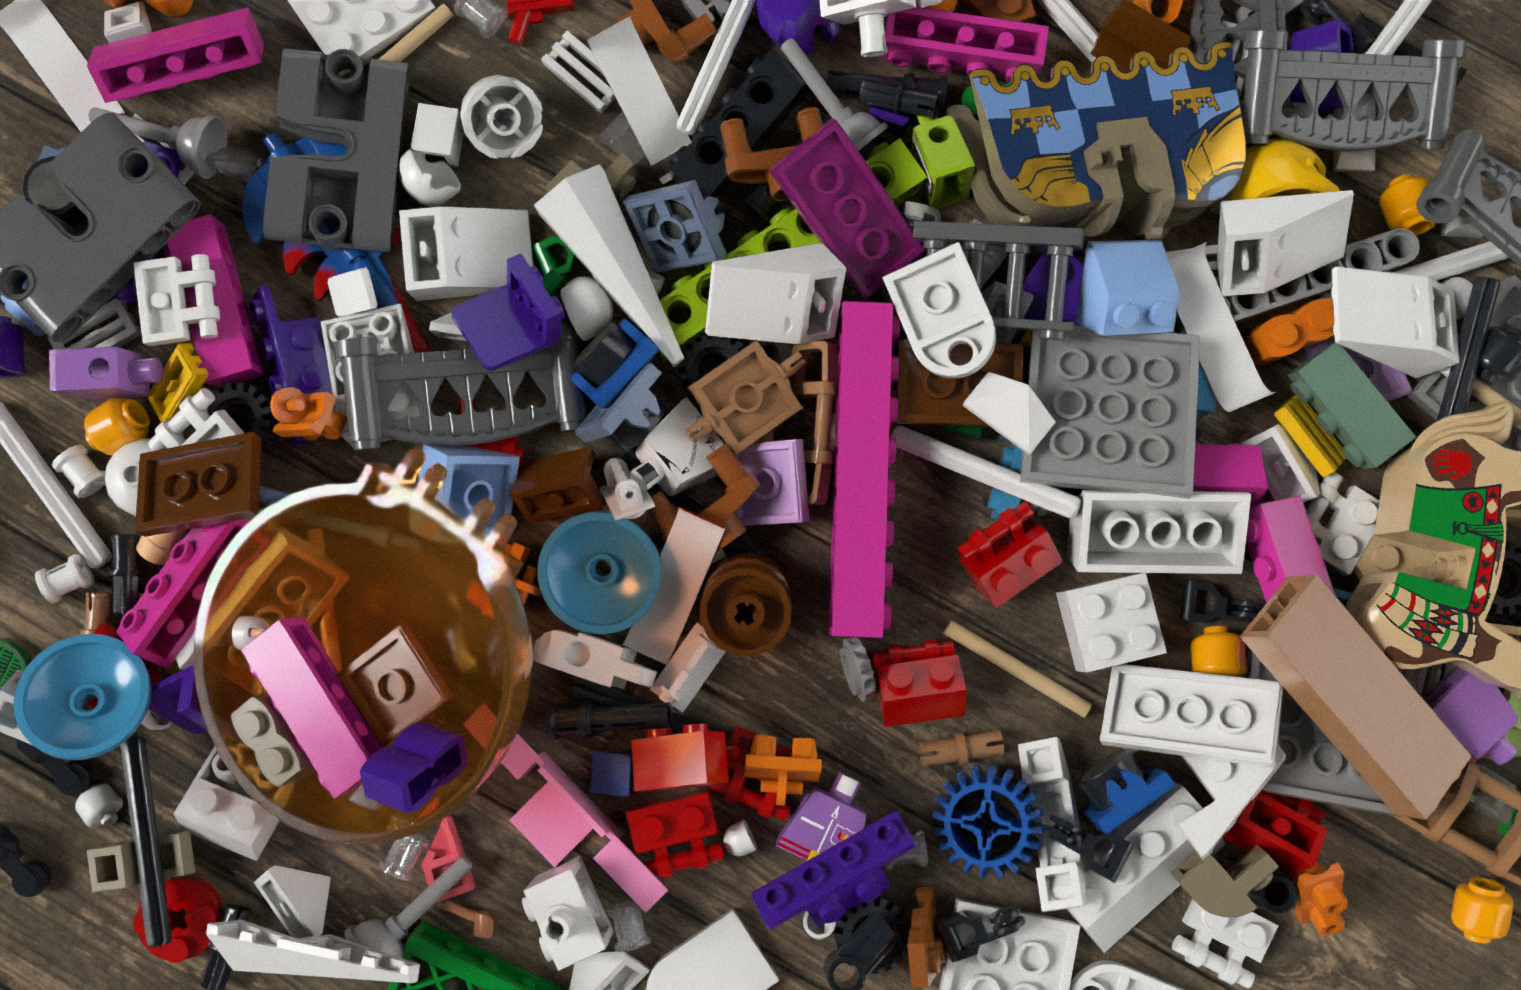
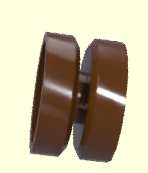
(741, 627)

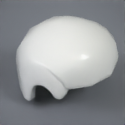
(427, 181)
(587, 306)

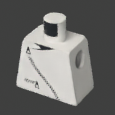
(671, 457)

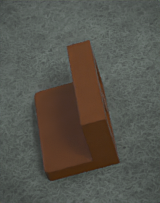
(1135, 30)
(556, 486)

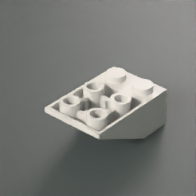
(1279, 239)
(461, 249)
(776, 296)
(1395, 319)
(392, 337)
(224, 812)

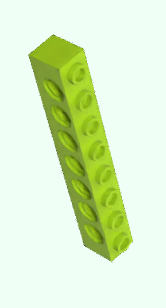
(890, 162)

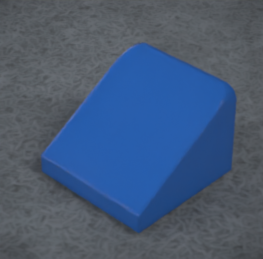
(612, 773)

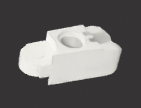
(591, 658)

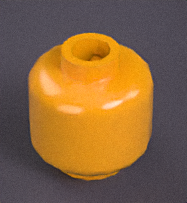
(1399, 204)
(116, 424)
(1219, 653)
(1482, 909)

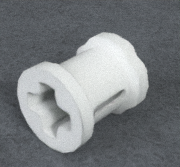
(80, 471)
(64, 578)

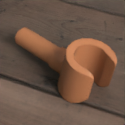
(485, 921)

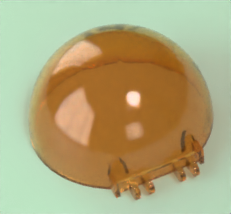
(356, 570)

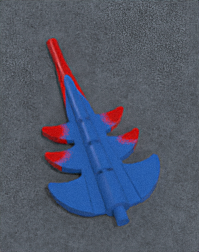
(337, 261)

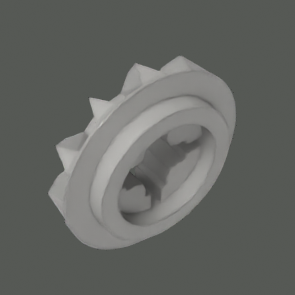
(857, 669)

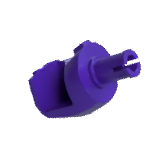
(795, 20)

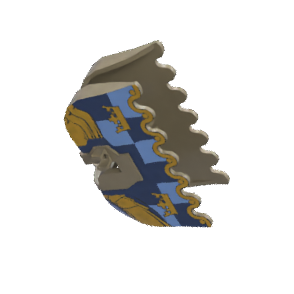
(1106, 145)

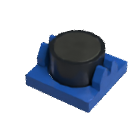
(612, 362)
(1120, 789)

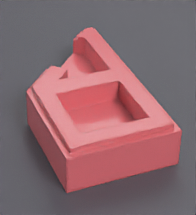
(442, 854)

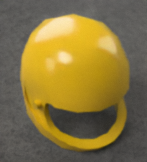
(1281, 170)

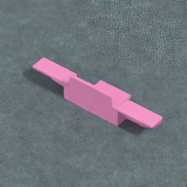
(563, 815)

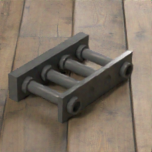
(1018, 244)

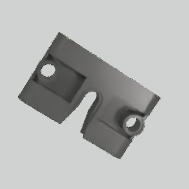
(351, 188)
(127, 224)

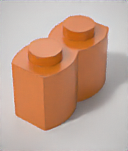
(1291, 332)

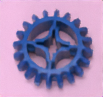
(968, 819)

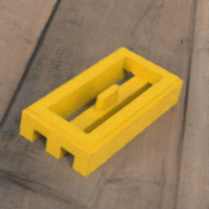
(174, 387)
(1316, 444)

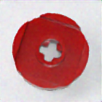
(202, 906)

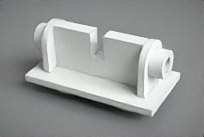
(622, 492)
(687, 669)

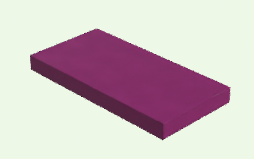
(847, 207)

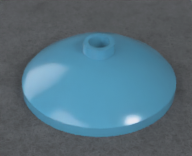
(585, 595)
(64, 679)

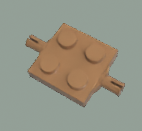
(745, 397)

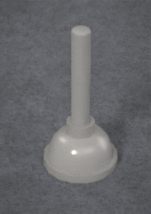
(860, 126)
(191, 140)
(388, 934)

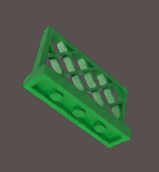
(466, 962)

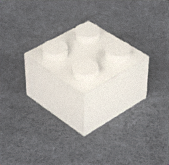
(1111, 622)

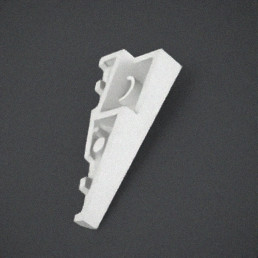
(594, 229)
(266, 951)

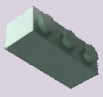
(1350, 407)

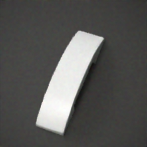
(1060, 870)

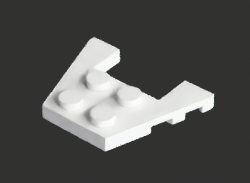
(1232, 789)

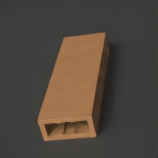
(1356, 696)

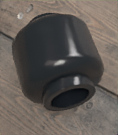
(1500, 355)

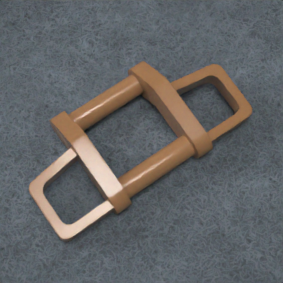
(824, 392)
(1453, 802)

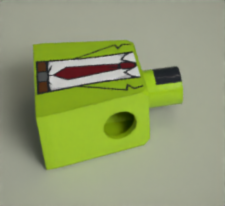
(944, 159)

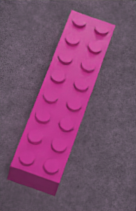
(861, 470)

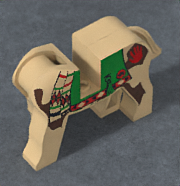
(1454, 499)

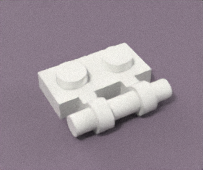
(163, 301)
(194, 411)
(1348, 528)
(1244, 935)

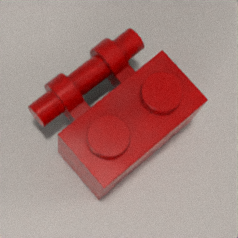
(1008, 555)
(919, 683)
(682, 759)
(675, 821)
(1283, 828)

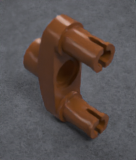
(672, 44)
(752, 166)
(740, 488)

